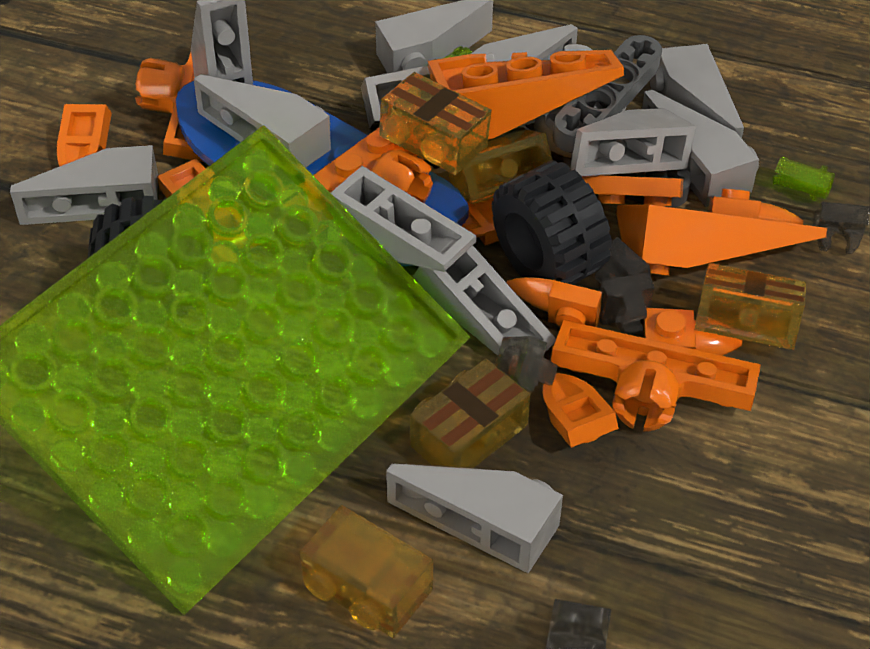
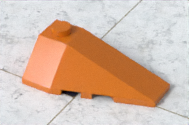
(525, 85)
(696, 238)

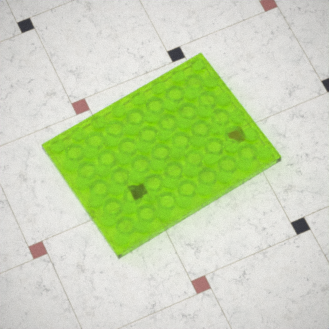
(217, 364)

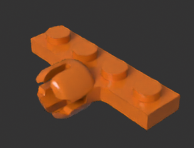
(158, 85)
(384, 159)
(653, 372)

